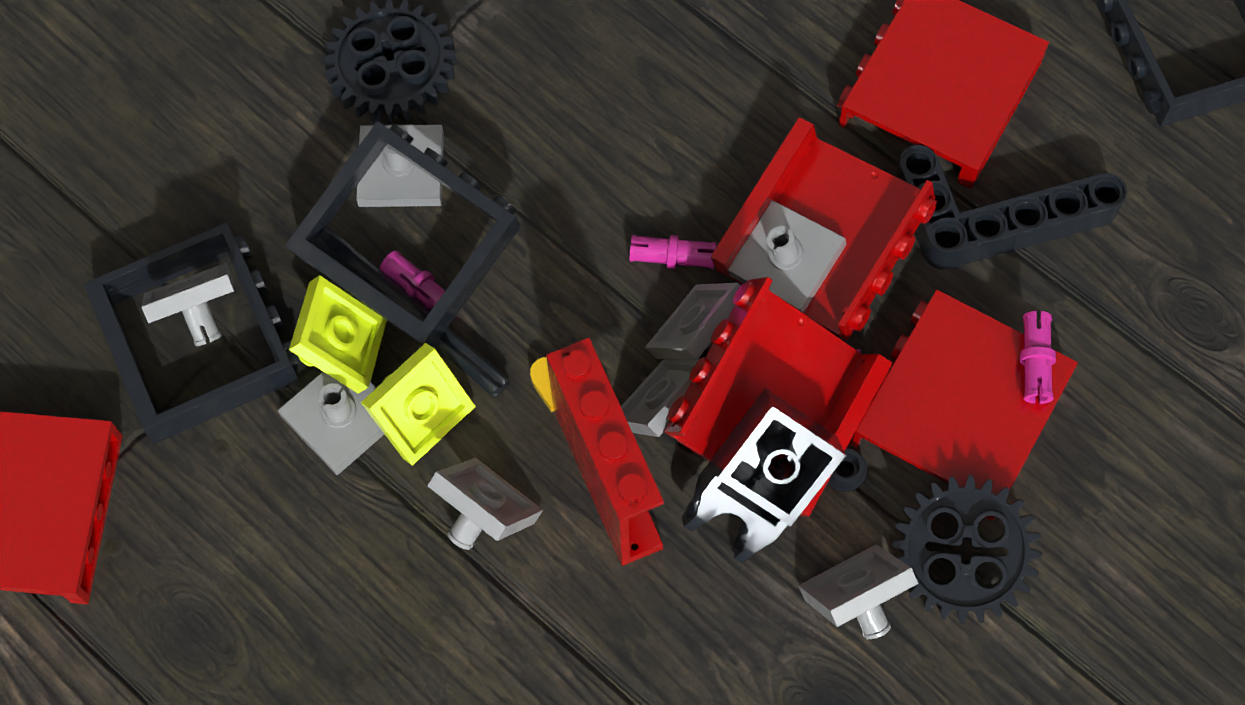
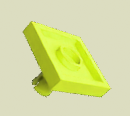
(338, 335)
(418, 404)

